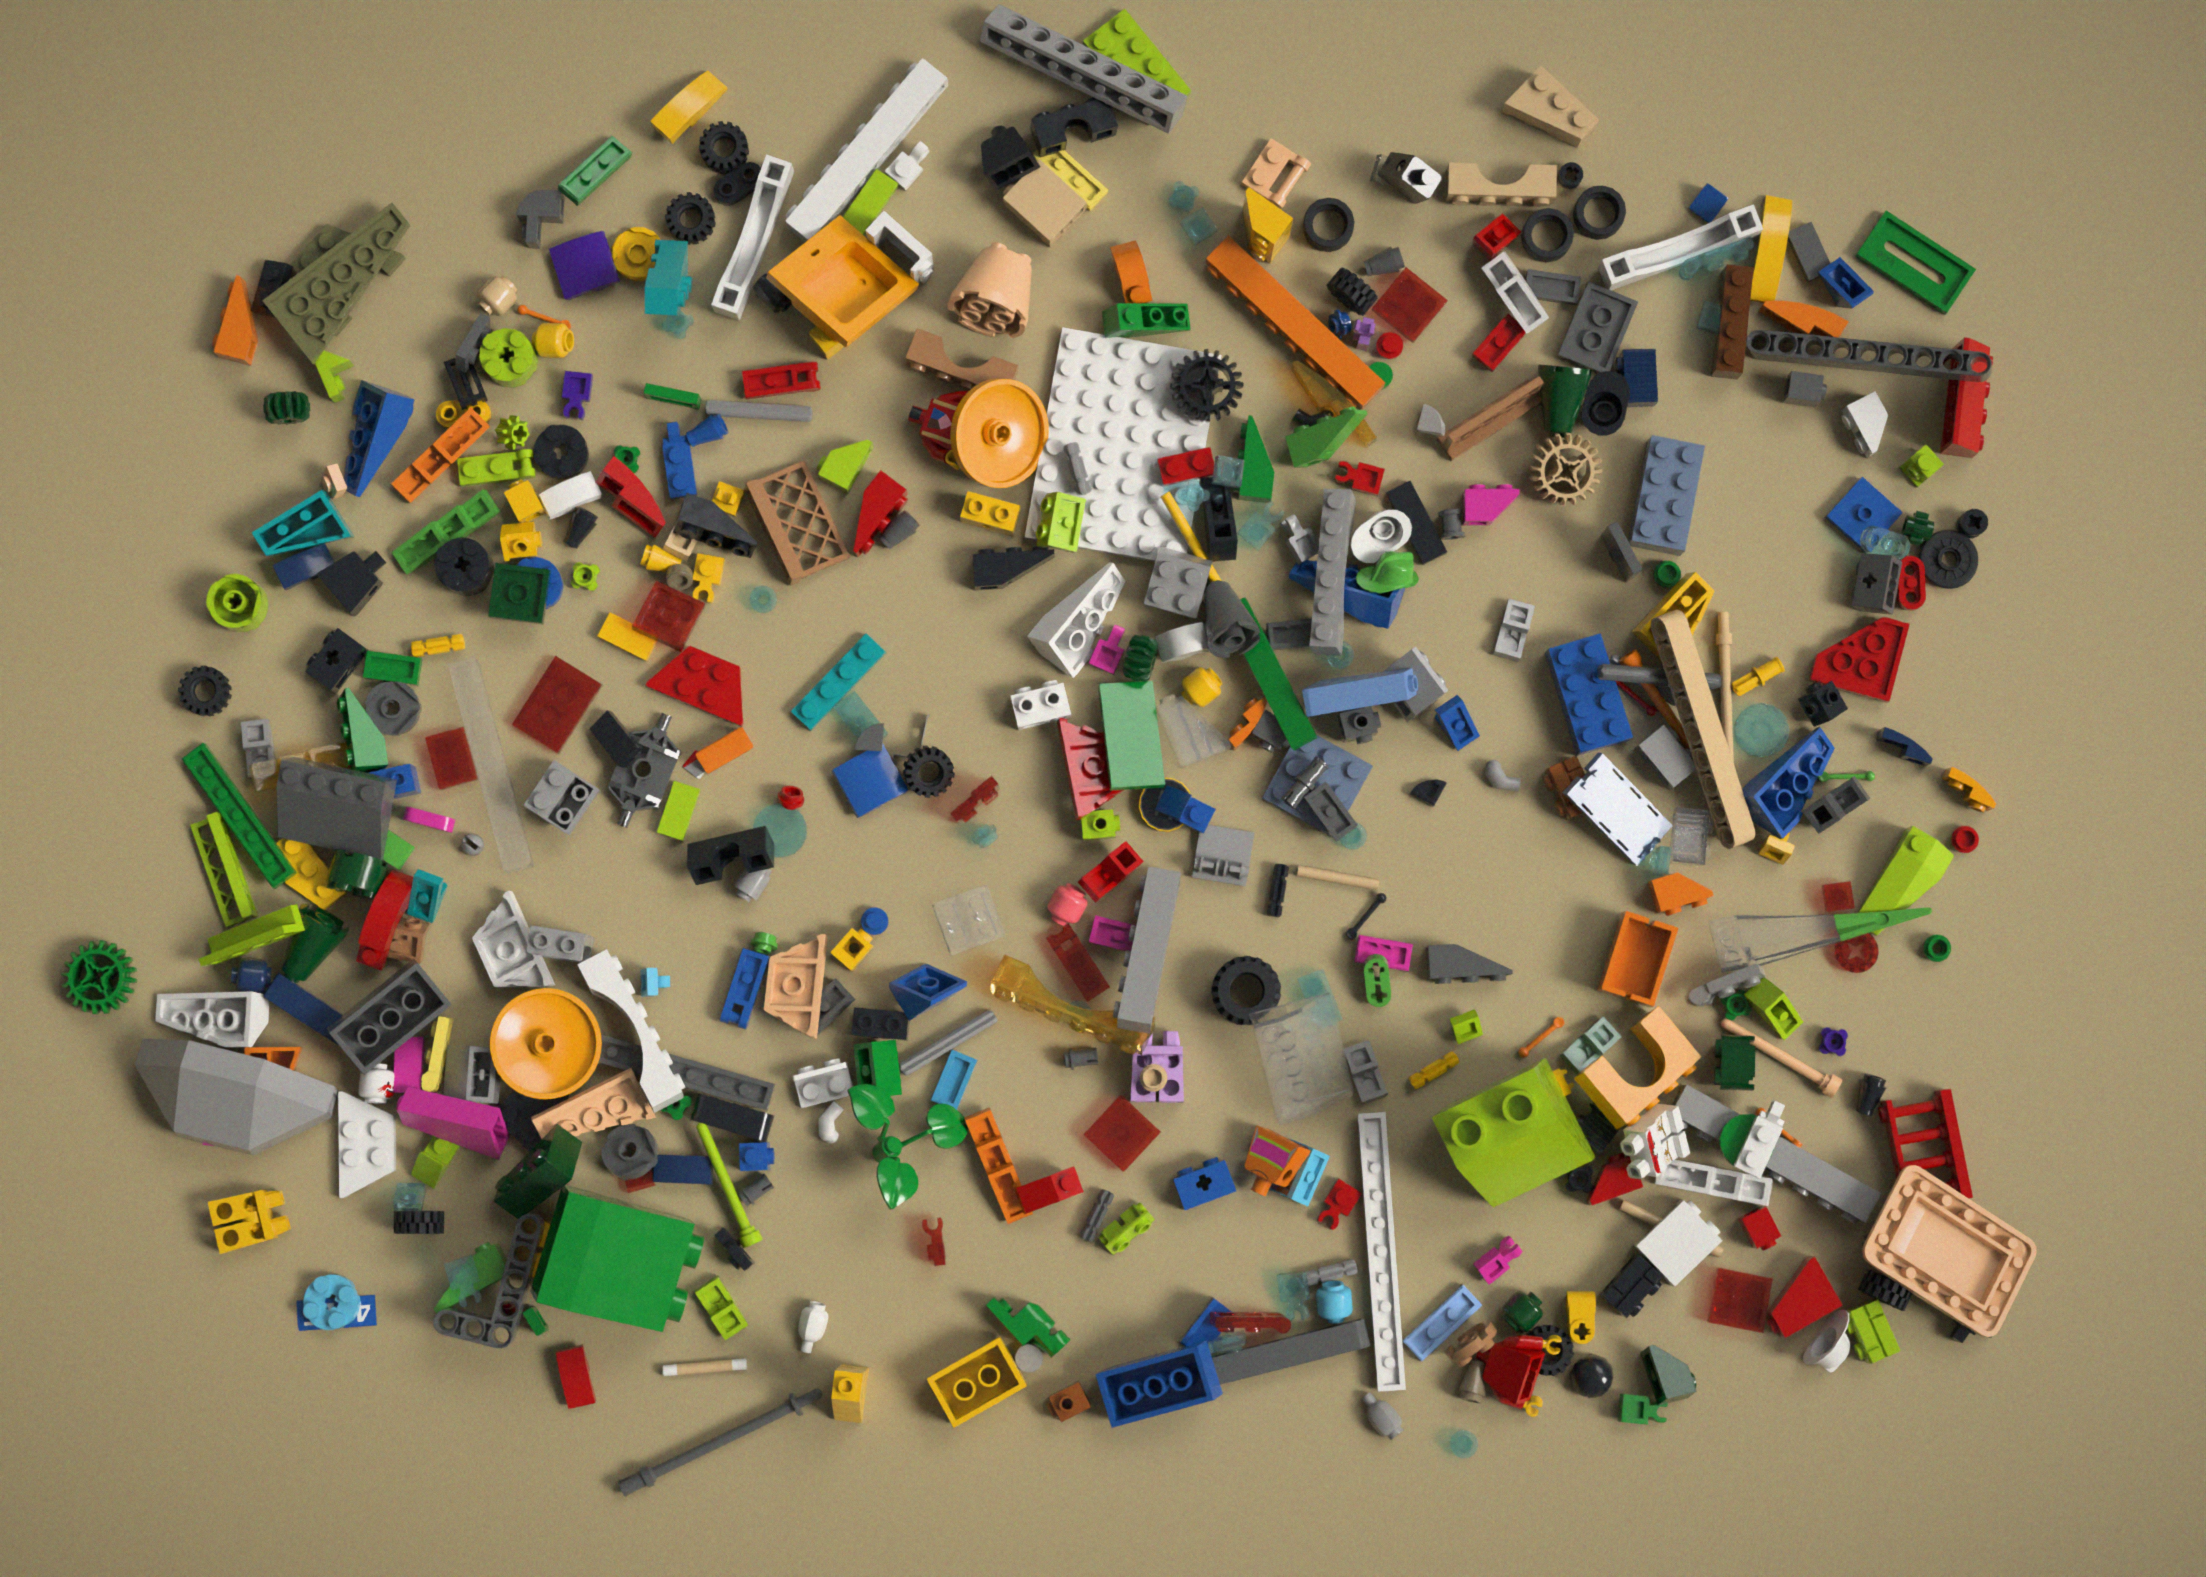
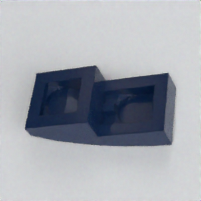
(303, 566)
(1910, 749)
(683, 1169)

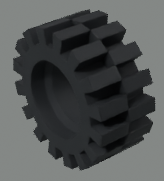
(718, 132)
(690, 202)
(1352, 291)
(190, 683)
(928, 787)
(418, 1222)
(1885, 1290)
(1563, 1357)

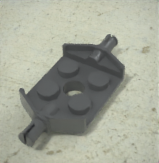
(645, 792)

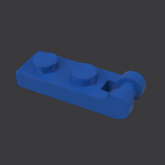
(744, 987)

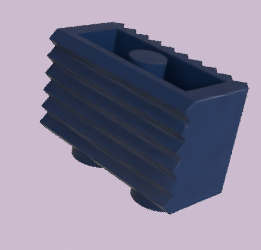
(1640, 371)

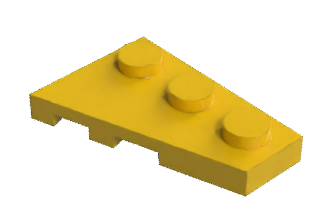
(311, 873)

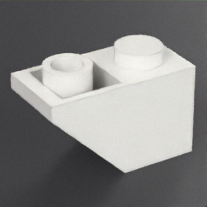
(1867, 421)

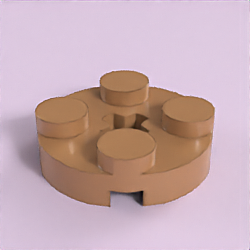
(1473, 1340)

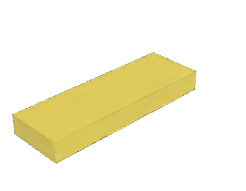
(1075, 176)

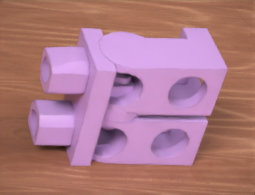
(1171, 1059)

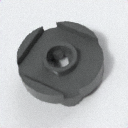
(408, 708)
(642, 1160)

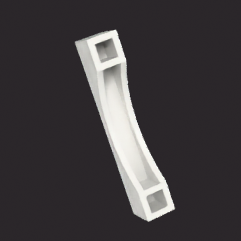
(1665, 255)
(745, 262)
(605, 982)

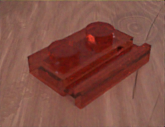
(451, 758)

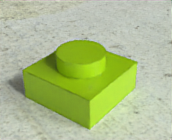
(1466, 1026)

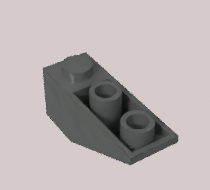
(1458, 962)

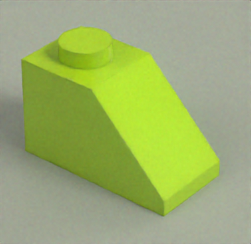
(844, 464)
(1774, 1008)

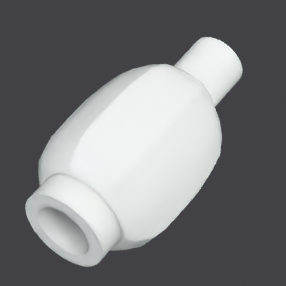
(812, 1324)

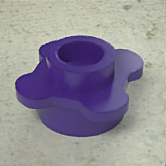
(1837, 1048)

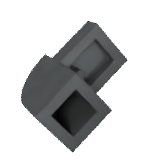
(540, 208)
(1836, 804)

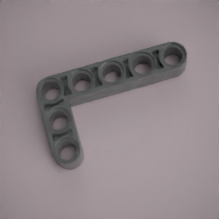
(506, 1292)

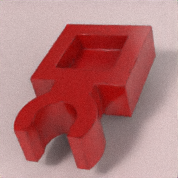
(1364, 478)
(1341, 1200)

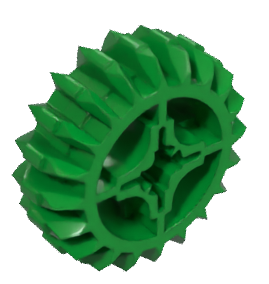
(92, 968)

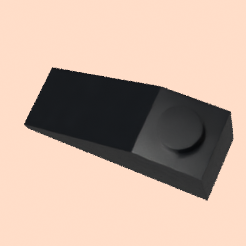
(1219, 522)

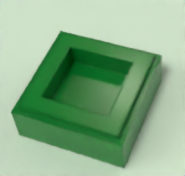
(536, 1321)

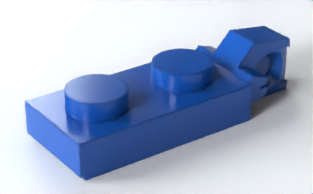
(678, 463)

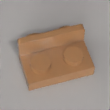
(409, 940)

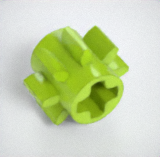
(512, 432)

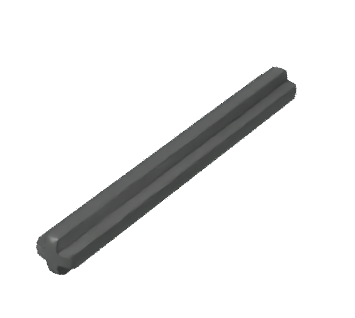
(1645, 675)

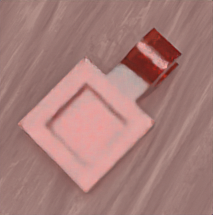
(936, 1250)

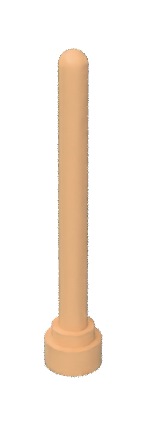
(1827, 1083)

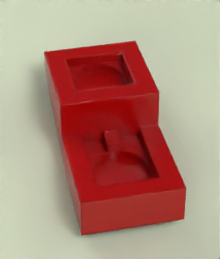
(575, 1376)

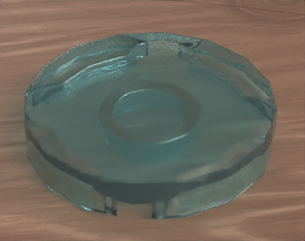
(1761, 730)
(785, 828)

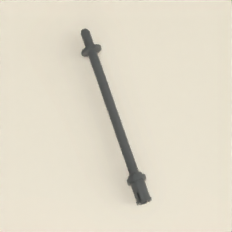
(648, 1475)

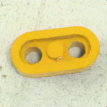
(458, 412)

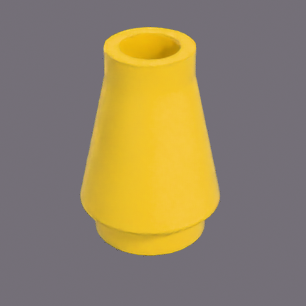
(658, 559)

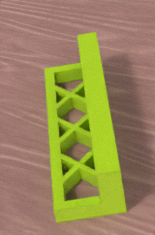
(230, 867)
(253, 935)

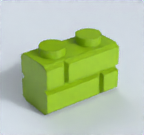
(1871, 1332)

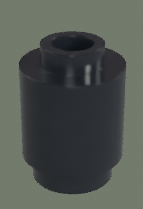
(771, 295)

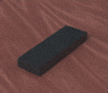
(1423, 533)

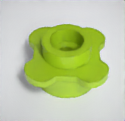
(589, 583)

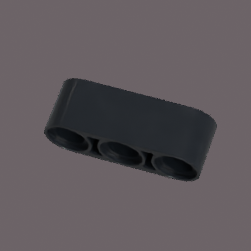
(732, 1117)

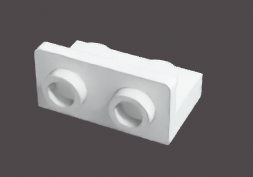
(823, 1084)

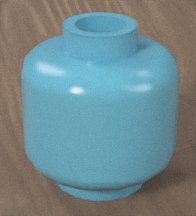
(1334, 1301)

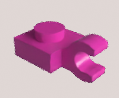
(1107, 653)
(1495, 1261)

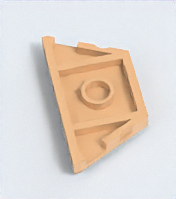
(796, 985)

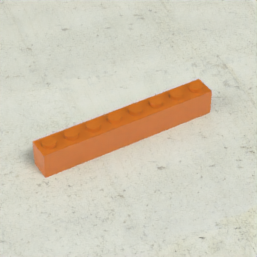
(1294, 323)

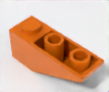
(238, 333)

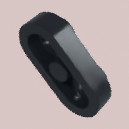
(740, 185)

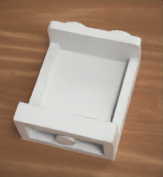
(888, 229)
(1678, 1242)

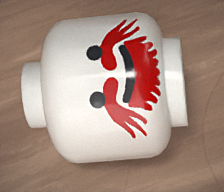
(377, 1085)

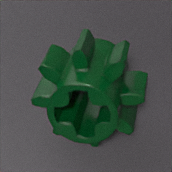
(1918, 528)

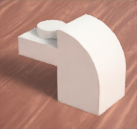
(1182, 642)

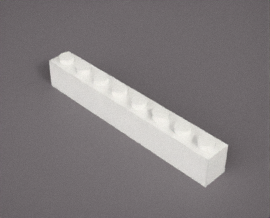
(867, 151)

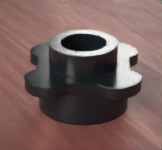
(1585, 1184)

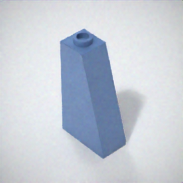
(1359, 691)

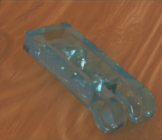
(1715, 258)

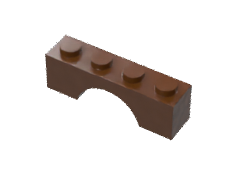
(1733, 322)

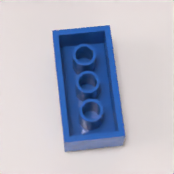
(1588, 704)
(1159, 1384)

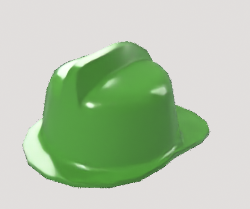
(1391, 572)

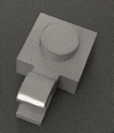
(1302, 543)

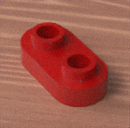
(1911, 584)

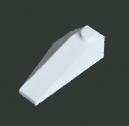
(219, 1017)

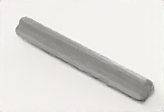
(759, 410)
(948, 1042)

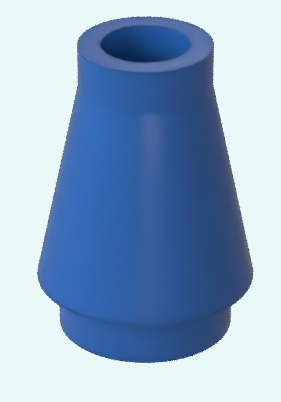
(709, 430)

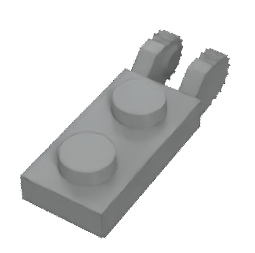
(1725, 985)

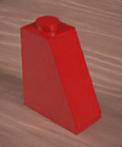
(1802, 1300)

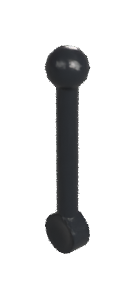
(1352, 933)

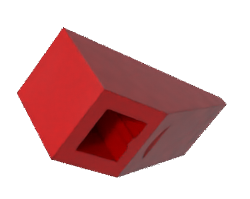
(878, 504)

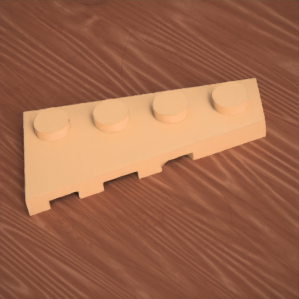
(601, 1106)

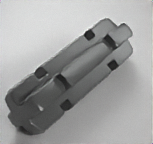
(1096, 1215)

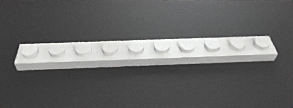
(1381, 1251)

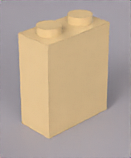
(1044, 203)

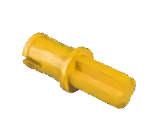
(1757, 676)

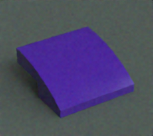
(584, 265)

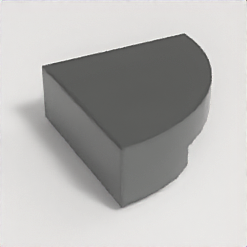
(871, 738)

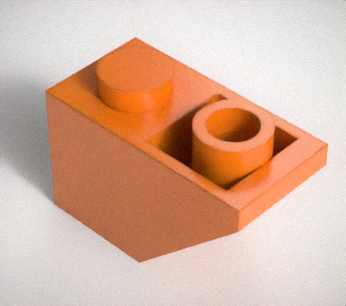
(1676, 891)

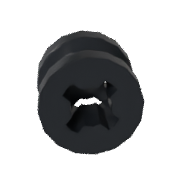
(1968, 526)

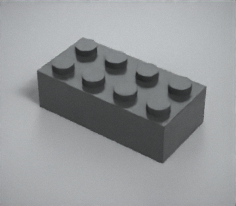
(388, 1016)

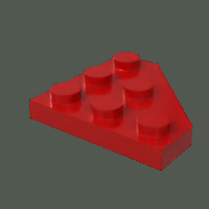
(1865, 660)

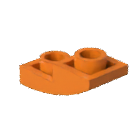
(1253, 713)

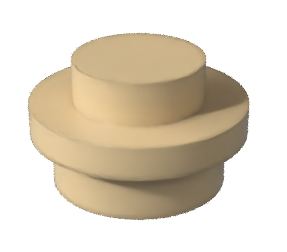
(1153, 1077)

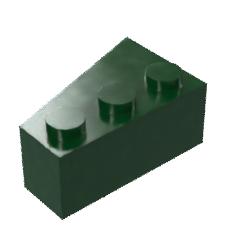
(539, 1173)

